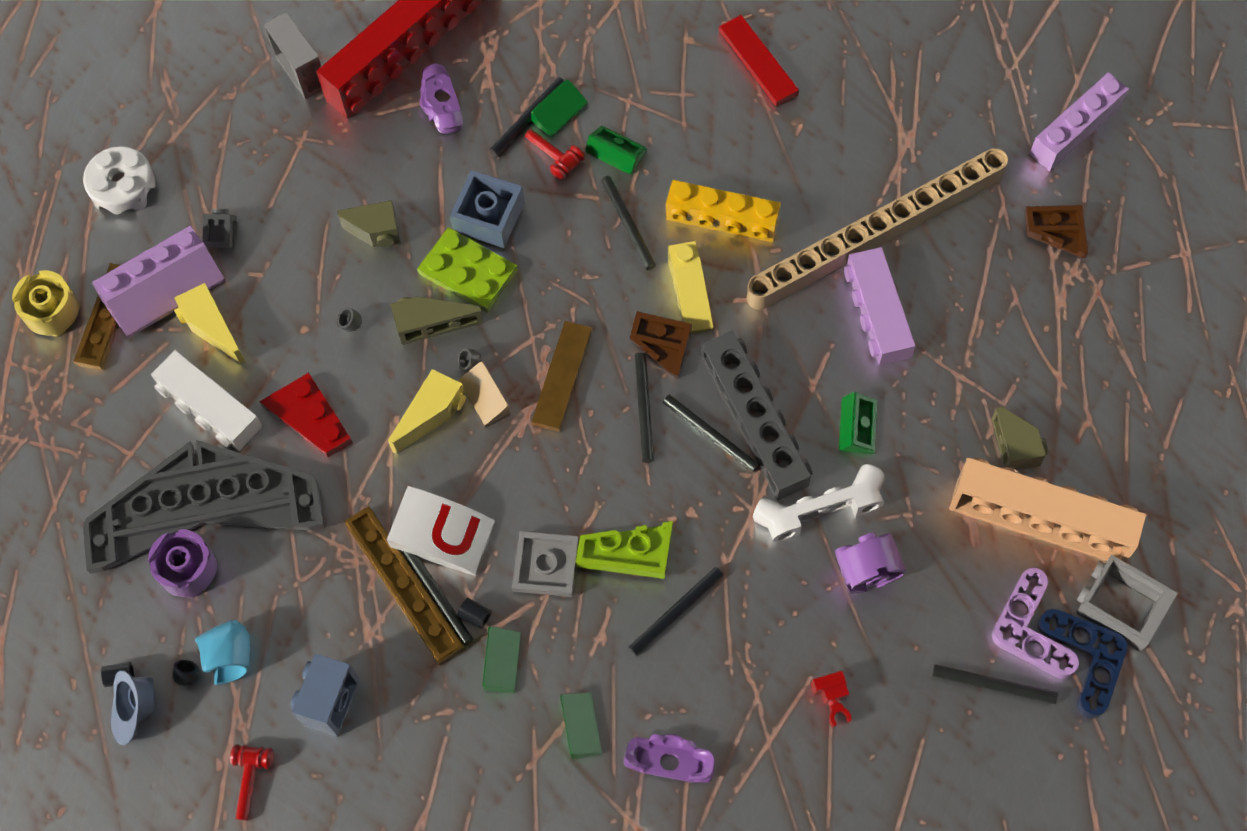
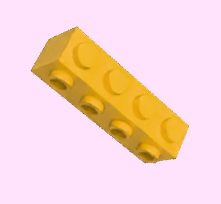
(722, 210)

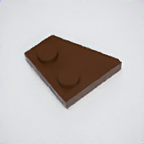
(1058, 227)
(662, 340)

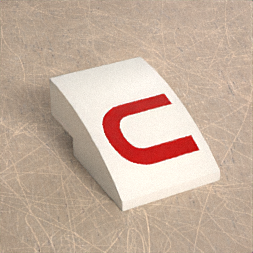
(440, 531)

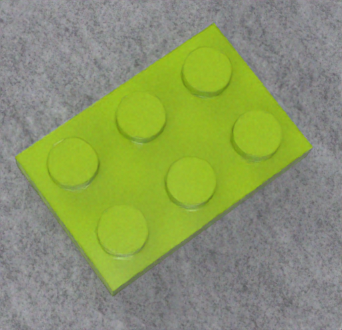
(467, 269)

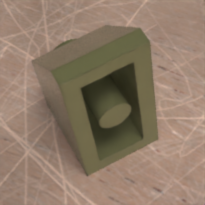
(372, 223)
(1018, 440)

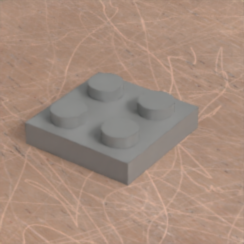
(545, 564)

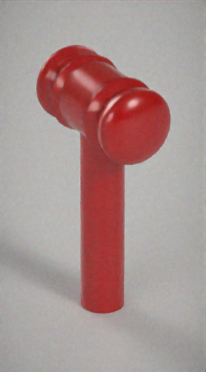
(563, 162)
(250, 759)

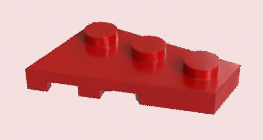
(309, 414)

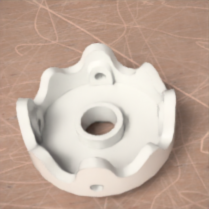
(126, 193)

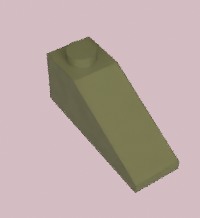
(428, 317)

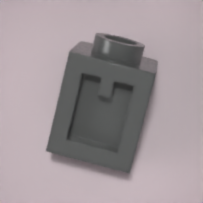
(218, 229)

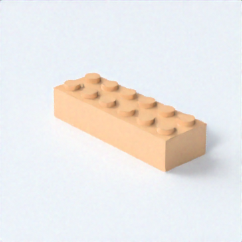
(1047, 510)

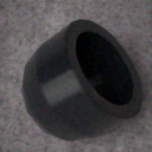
(184, 672)

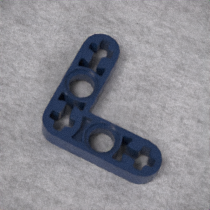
(1100, 654)

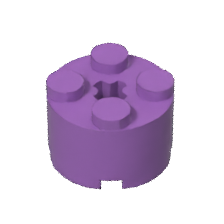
(186, 548)
(870, 562)

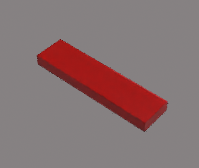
(758, 60)

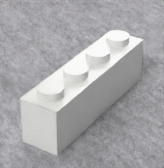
(206, 400)

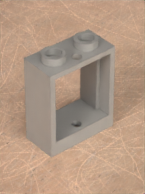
(294, 54)
(1140, 582)

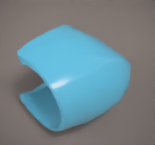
(225, 651)

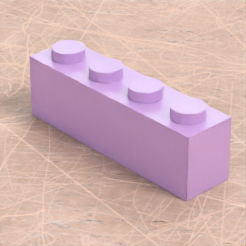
(1078, 121)
(879, 306)

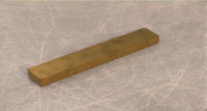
(404, 586)

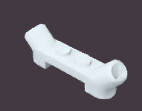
(786, 521)

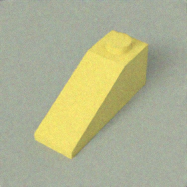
(690, 286)
(205, 320)
(430, 408)

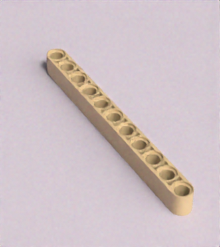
(870, 238)

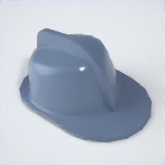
(131, 703)

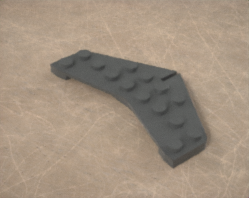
(183, 495)

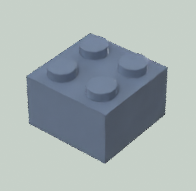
(487, 209)
(325, 694)

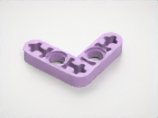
(1019, 624)

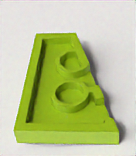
(627, 552)

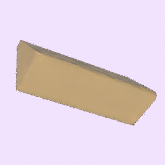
(484, 394)

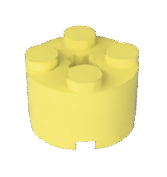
(45, 303)

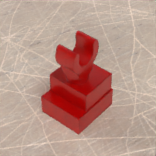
(833, 691)

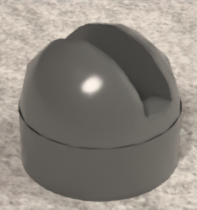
(349, 319)
(468, 359)

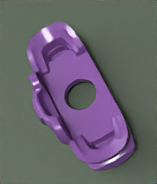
(446, 114)
(694, 763)

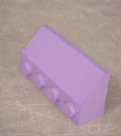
(146, 285)

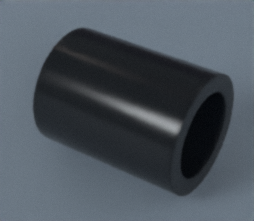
(474, 613)
(108, 672)

